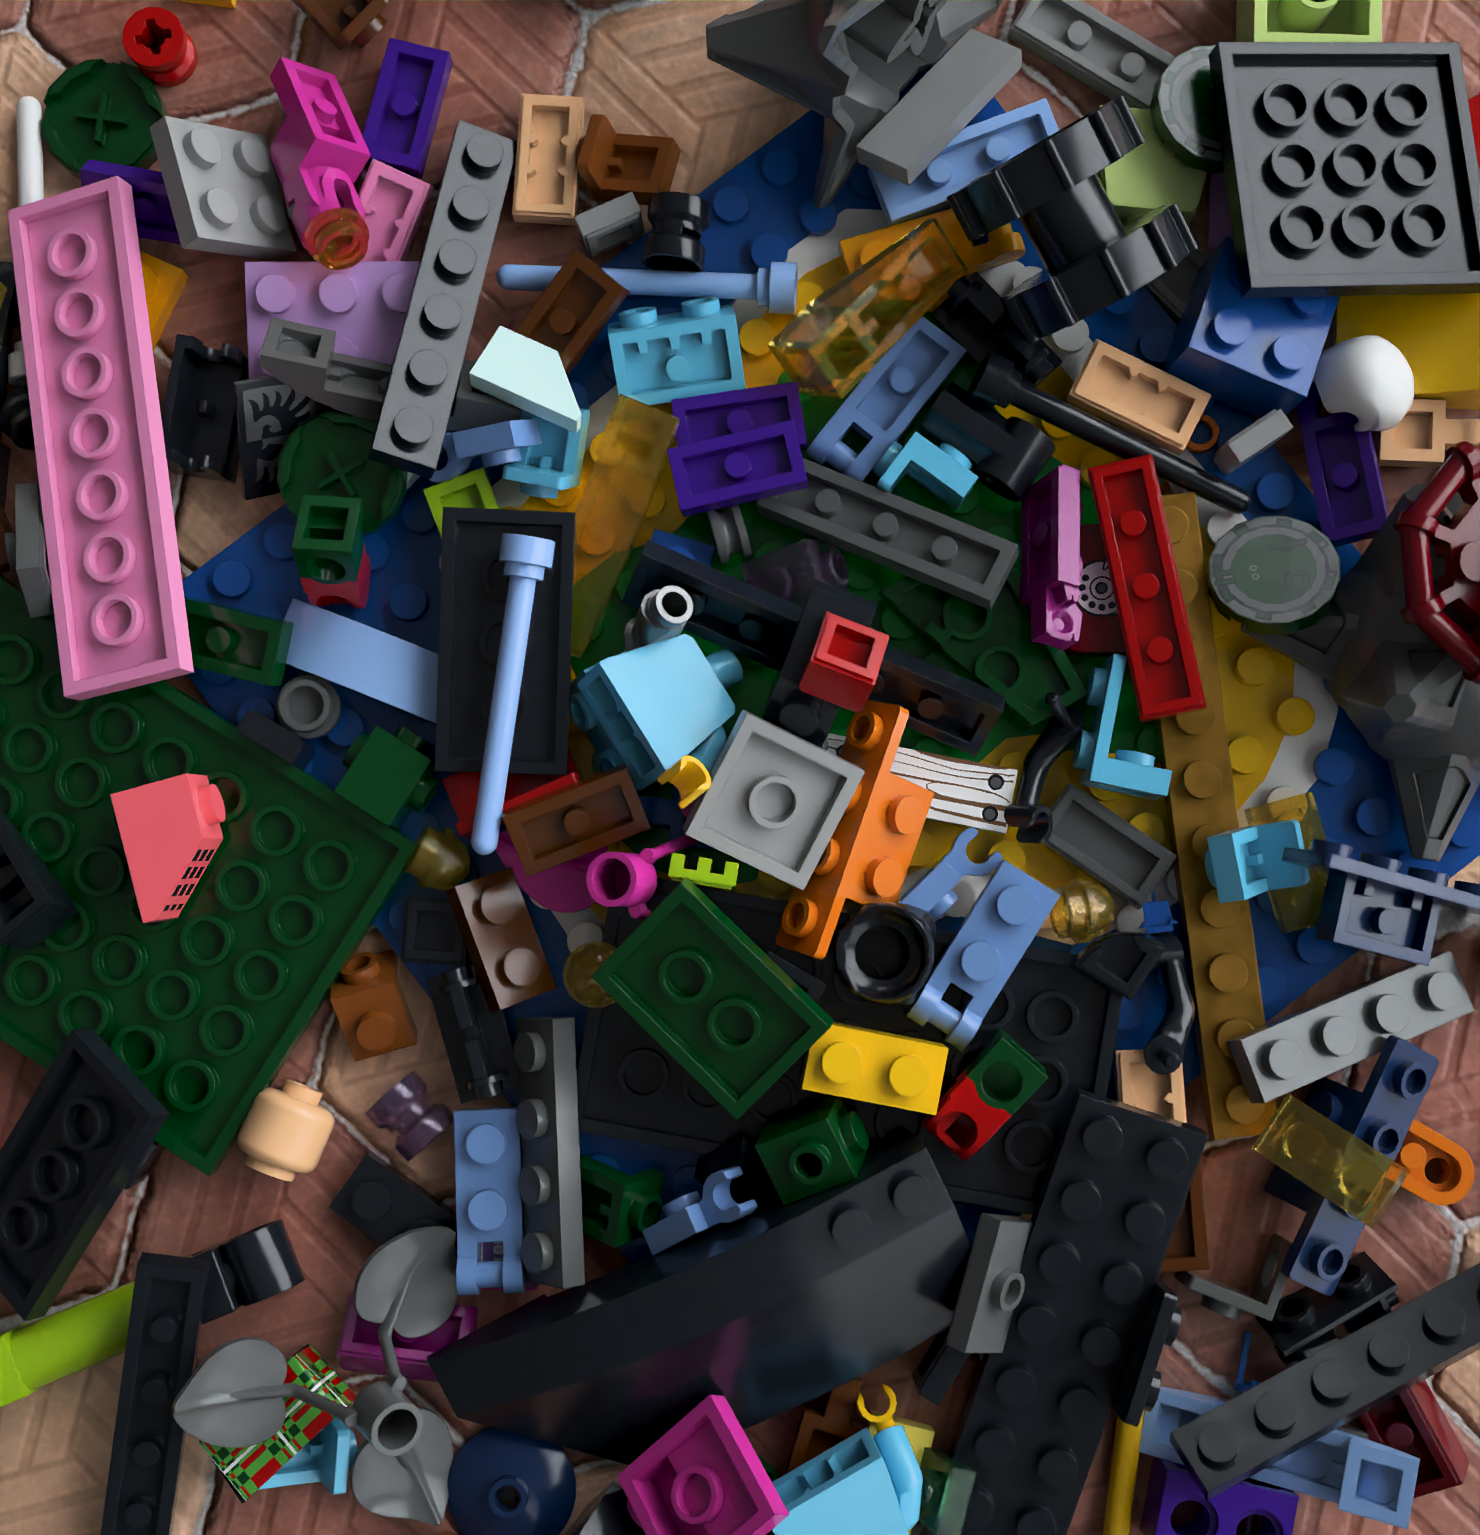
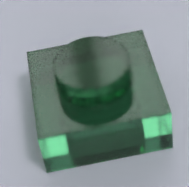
(944, 1492)

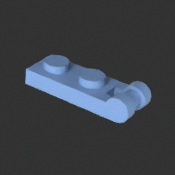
(888, 399)
(984, 952)
(488, 1199)

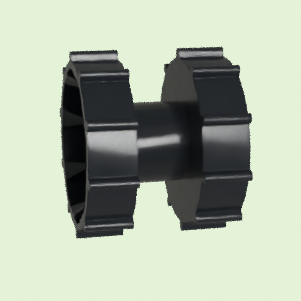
(1072, 223)

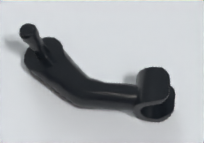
(1036, 820)
(1168, 1042)

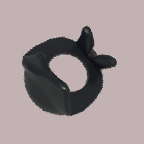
(920, 934)

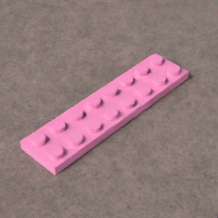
(99, 441)

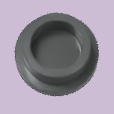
(308, 707)

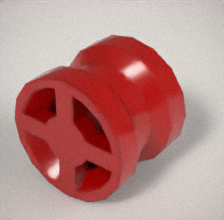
(172, 58)

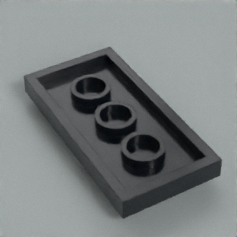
(470, 636)
(68, 1167)

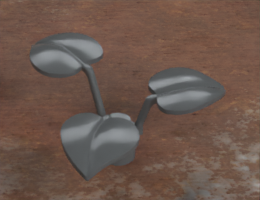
(408, 1450)

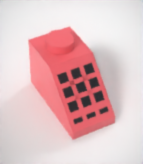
(168, 839)

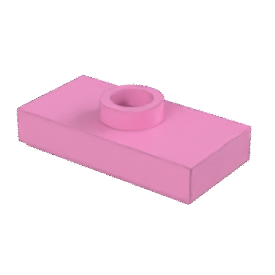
(393, 211)

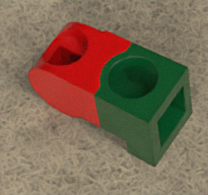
(332, 551)
(985, 1095)

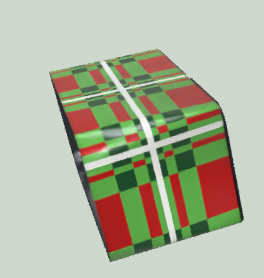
(254, 1465)

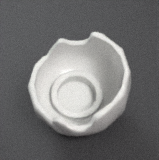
(1367, 380)

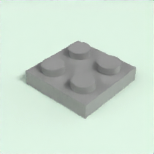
(222, 189)
(773, 800)

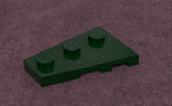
(991, 644)

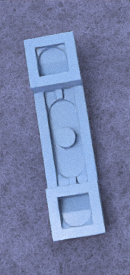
(363, 659)
(1337, 1467)

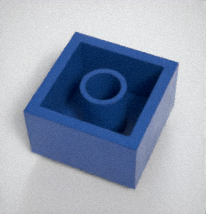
(1248, 349)

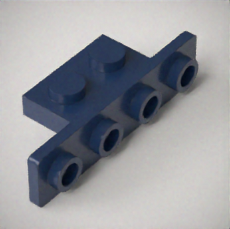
(1378, 907)
(1378, 1118)

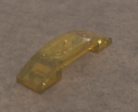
(615, 506)

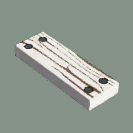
(963, 789)

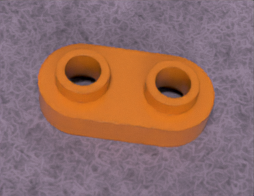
(1456, 1166)

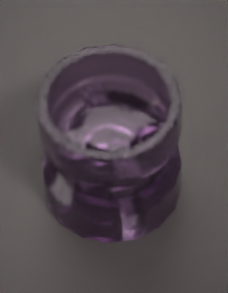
(407, 1111)

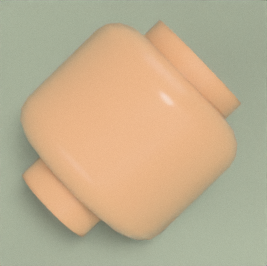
(285, 1131)

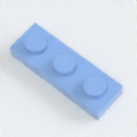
(964, 159)

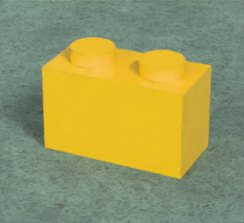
(876, 1067)

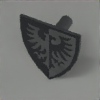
(265, 418)

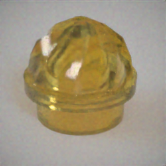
(440, 859)
(1082, 911)
(578, 973)

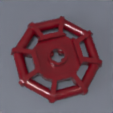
(1461, 552)

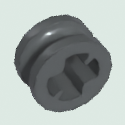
(729, 533)

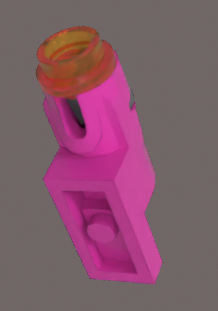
(317, 162)

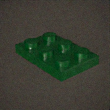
(712, 998)

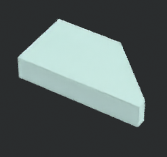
(527, 377)

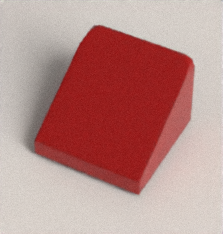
(844, 662)

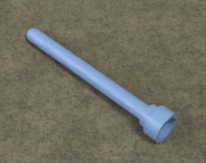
(771, 287)
(525, 564)

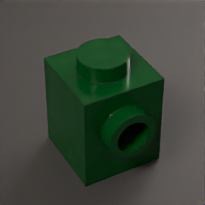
(389, 775)
(812, 1148)

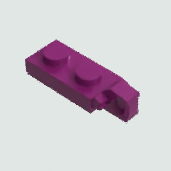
(1052, 557)

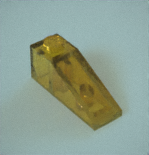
(867, 312)

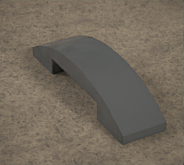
(307, 363)

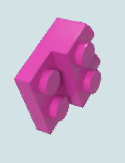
(702, 1479)

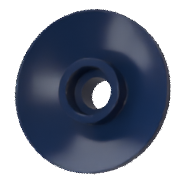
(503, 1458)

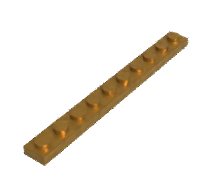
(1200, 805)

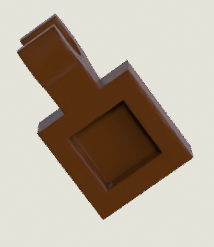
(826, 1427)

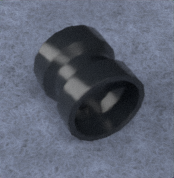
(676, 232)

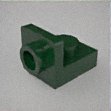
(618, 1203)

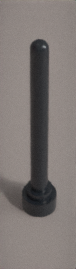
(1002, 385)

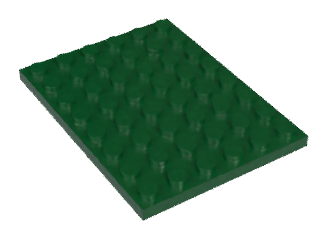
(230, 985)

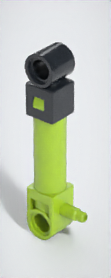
(97, 1329)

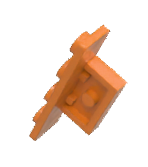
(872, 840)

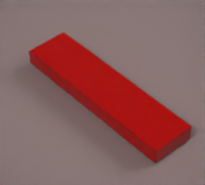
(1146, 588)

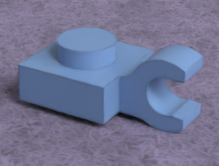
(495, 443)
(934, 889)
(692, 1215)

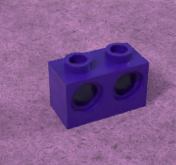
(1172, 1484)

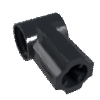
(1002, 450)

